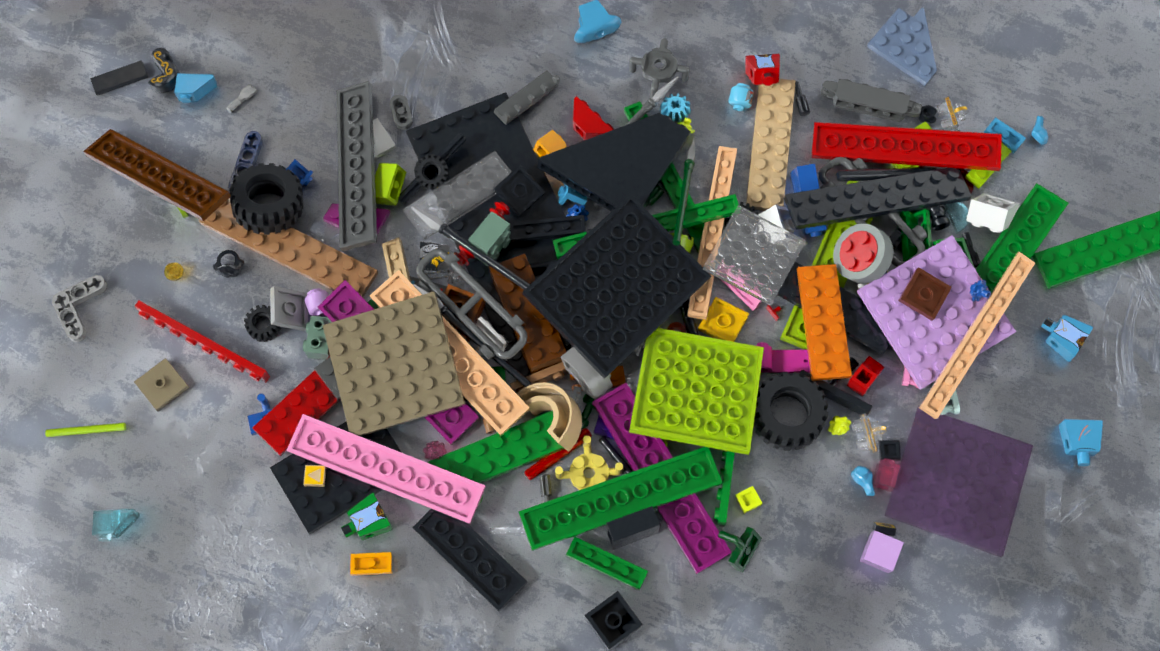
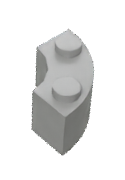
(587, 377)

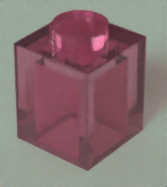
(886, 475)

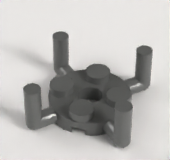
(655, 74)

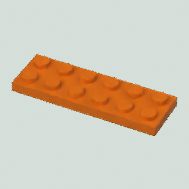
(824, 322)

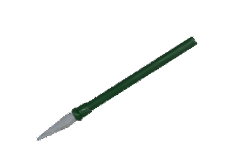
(688, 169)

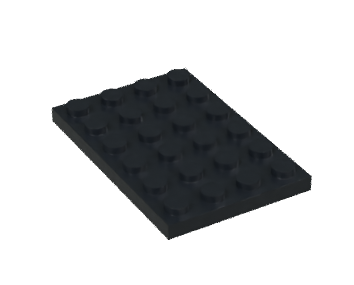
(341, 492)

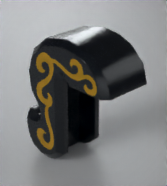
(167, 80)

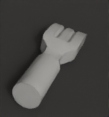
(245, 94)

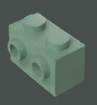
(316, 344)

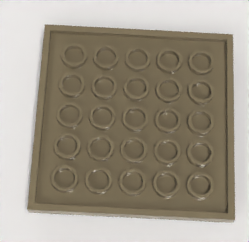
(393, 364)

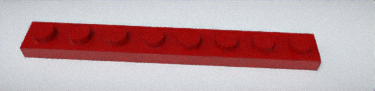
(208, 346)

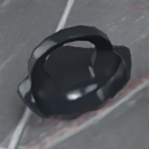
(228, 270)

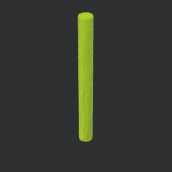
(85, 429)

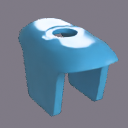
(595, 22)

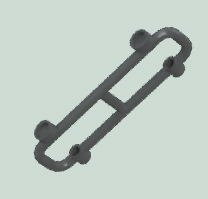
(916, 235)
(489, 348)

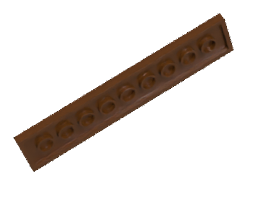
(157, 174)

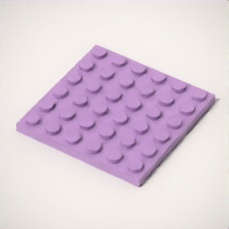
(919, 342)

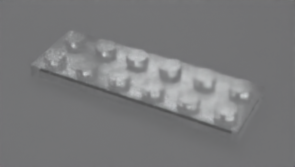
(459, 193)

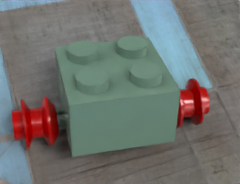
(490, 236)

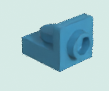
(566, 192)

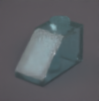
(112, 523)

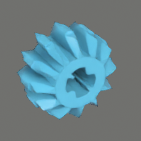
(675, 107)

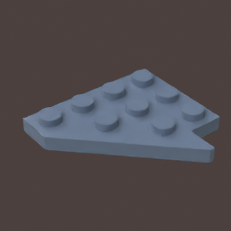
(906, 45)

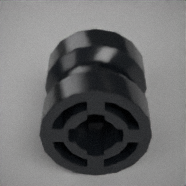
(938, 218)

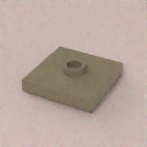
(161, 384)

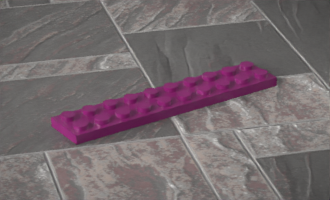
(348, 302)
(684, 517)

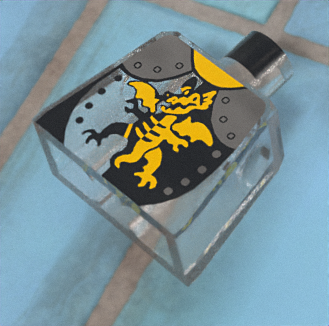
(437, 267)

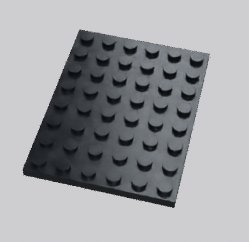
(616, 286)

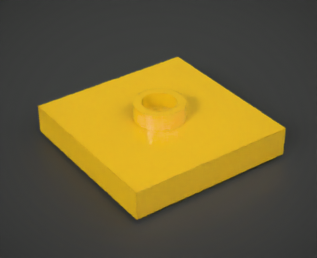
(723, 320)

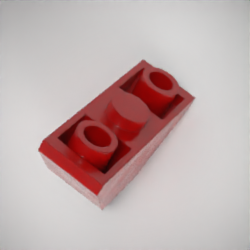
(586, 122)

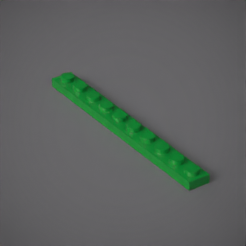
(672, 184)
(694, 215)

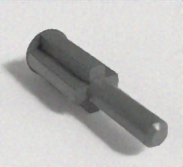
(545, 485)

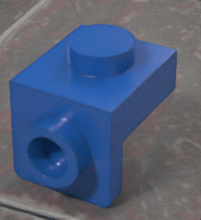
(301, 172)

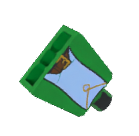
(367, 519)

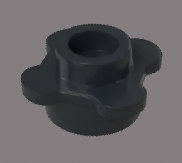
(931, 111)

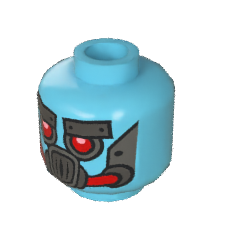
(741, 97)

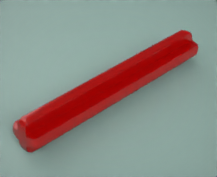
(549, 460)

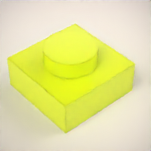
(748, 499)

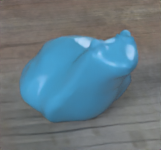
(1039, 131)
(864, 477)

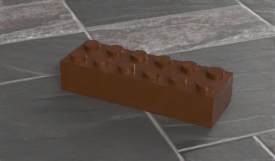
(543, 341)

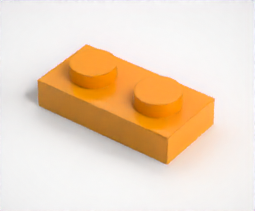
(371, 563)

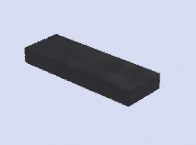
(119, 77)

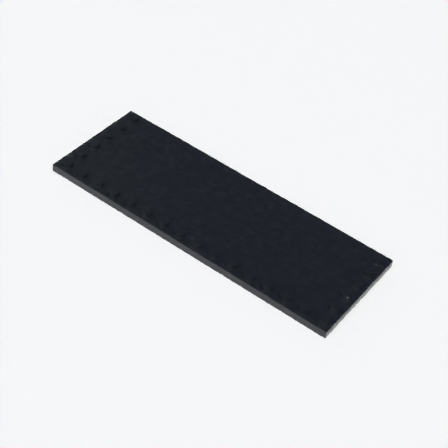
(483, 136)

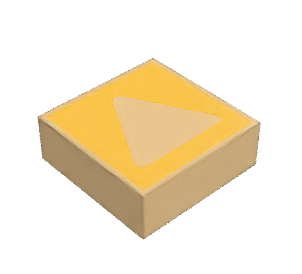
(314, 475)

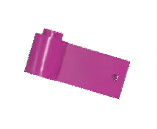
(783, 360)

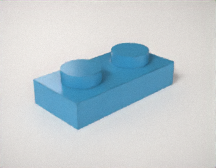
(1010, 137)

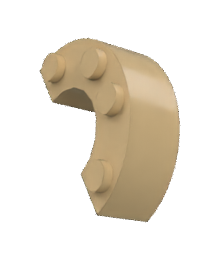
(566, 412)

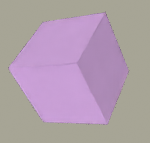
(881, 551)

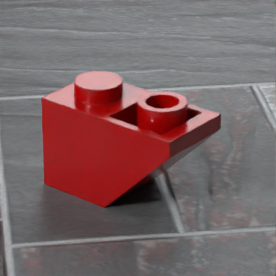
(865, 376)

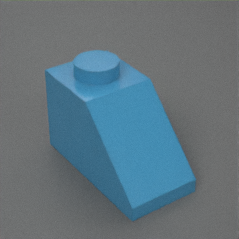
(193, 86)

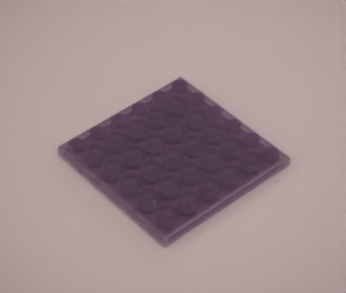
(959, 481)

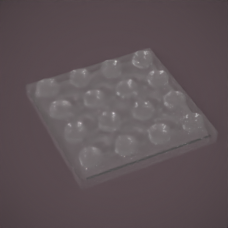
(754, 255)

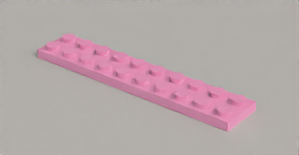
(386, 468)

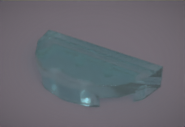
(958, 215)

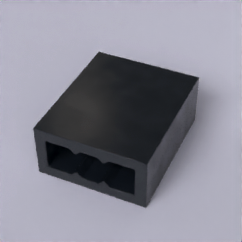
(633, 527)

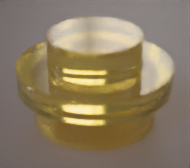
(173, 271)

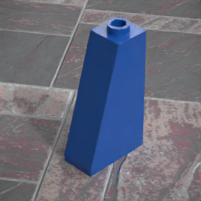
(805, 179)

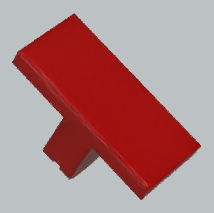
(773, 312)

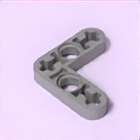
(71, 301)

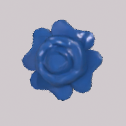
(578, 210)
(979, 290)

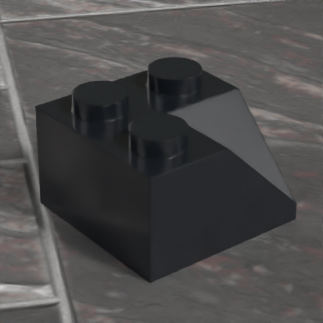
(613, 621)

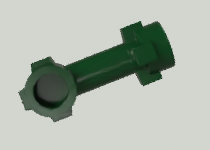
(587, 410)

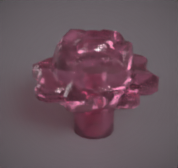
(434, 450)

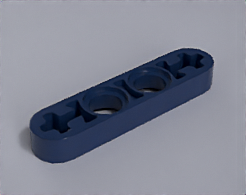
(245, 148)

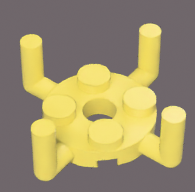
(588, 461)

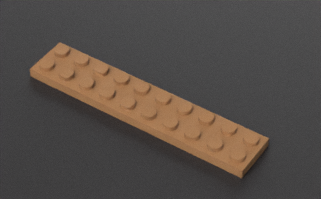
(296, 252)

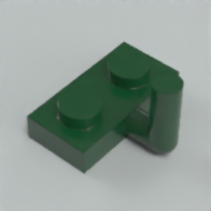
(744, 548)

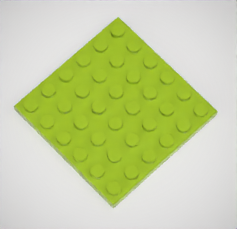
(697, 390)

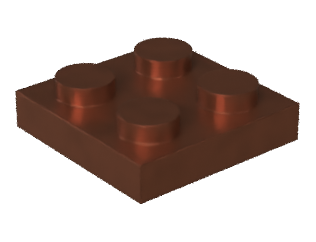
(925, 294)

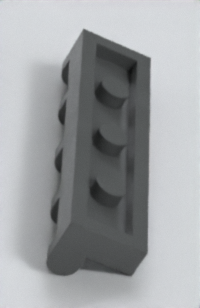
(526, 97)

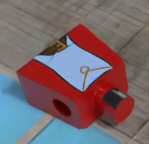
(763, 68)

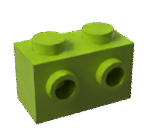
(388, 183)

